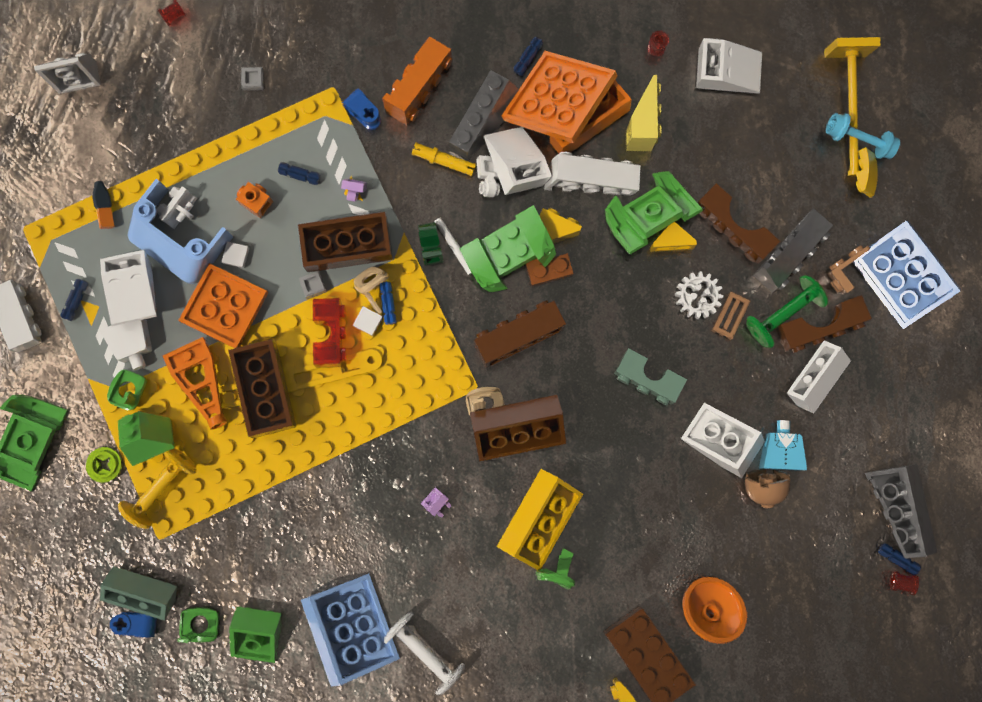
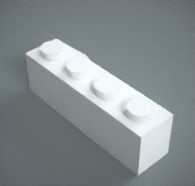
(593, 174)

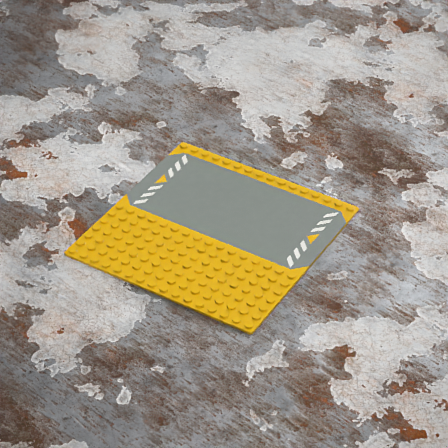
(418, 352)

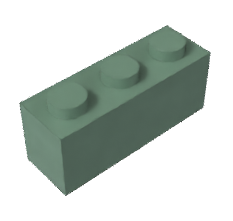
(138, 593)

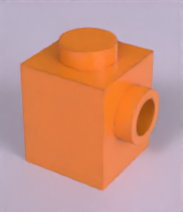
(254, 199)

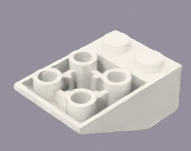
(728, 67)
(517, 160)
(128, 287)

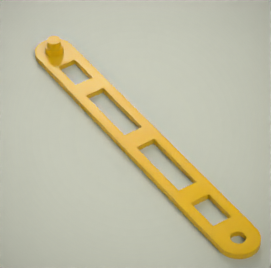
(336, 372)

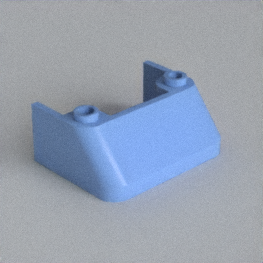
(186, 262)

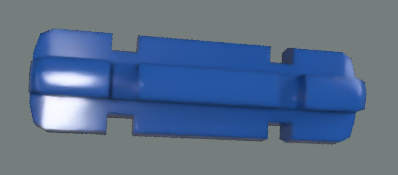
(387, 303)

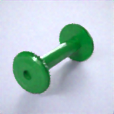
(814, 293)

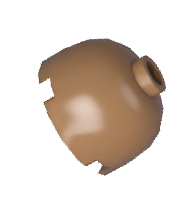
(767, 488)

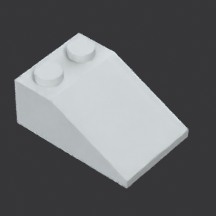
(70, 73)
(724, 439)

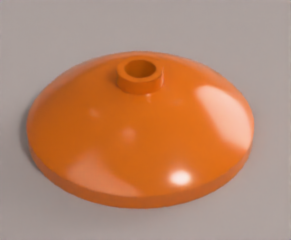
(723, 605)

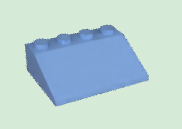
(906, 274)
(349, 630)

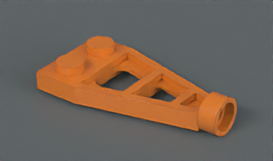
(186, 358)

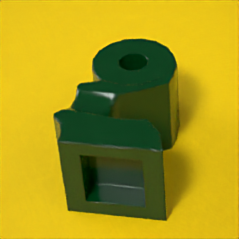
(430, 244)

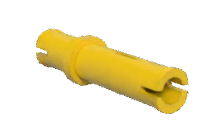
(443, 159)

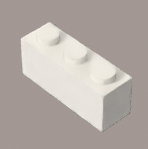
(16, 318)
(819, 376)

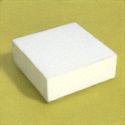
(235, 254)
(367, 321)

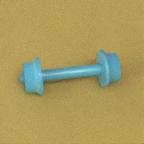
(885, 146)

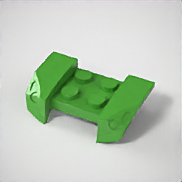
(650, 212)
(508, 250)
(27, 438)

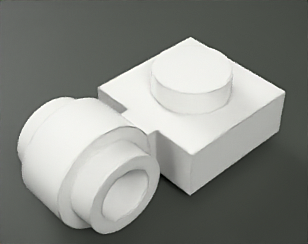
(487, 171)

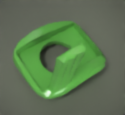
(129, 400)
(560, 576)
(186, 632)

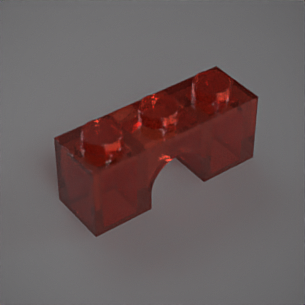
(329, 352)

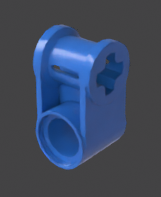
(361, 107)
(137, 624)

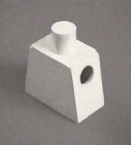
(129, 342)

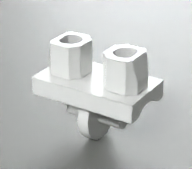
(178, 208)

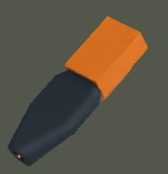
(103, 204)

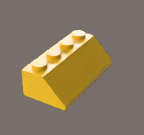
(540, 519)

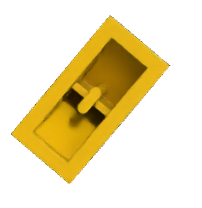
(673, 239)

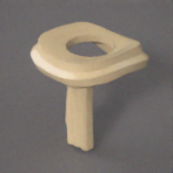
(364, 288)
(475, 401)

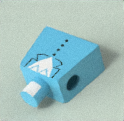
(783, 450)

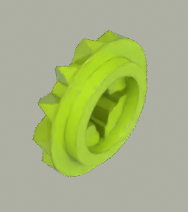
(93, 464)

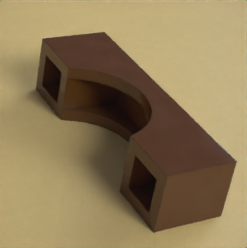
(754, 243)
(847, 314)

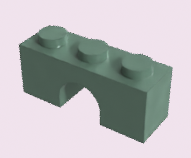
(632, 371)

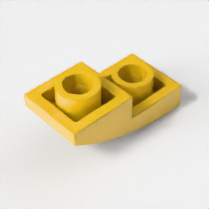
(868, 175)
(620, 692)

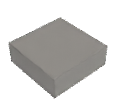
(252, 78)
(312, 285)

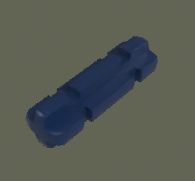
(528, 56)
(299, 173)
(74, 299)
(898, 559)

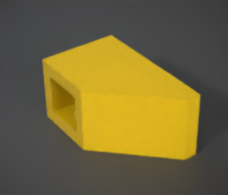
(559, 227)

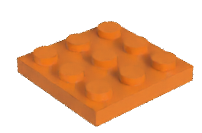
(223, 306)

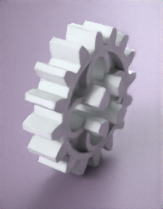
(702, 305)

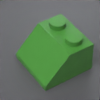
(144, 436)
(255, 634)

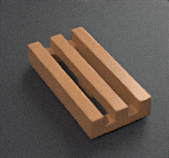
(723, 332)

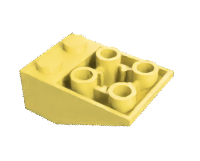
(643, 126)

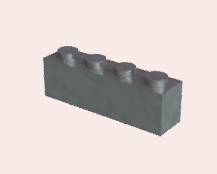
(483, 115)
(793, 250)
(906, 508)

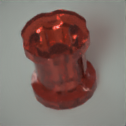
(171, 12)
(660, 38)
(904, 583)

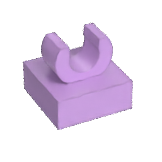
(353, 188)
(435, 502)

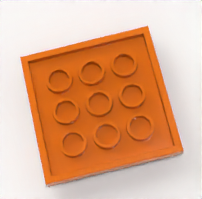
(559, 96)

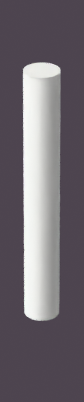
(452, 243)

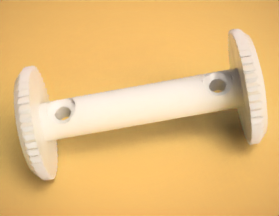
(425, 654)

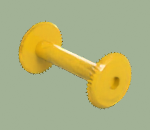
(132, 512)

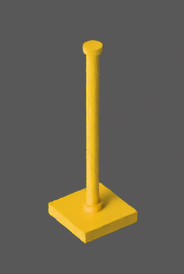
(852, 49)

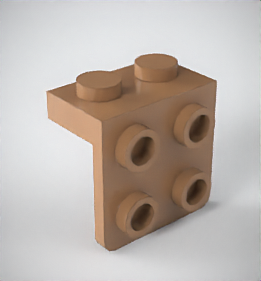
(839, 281)

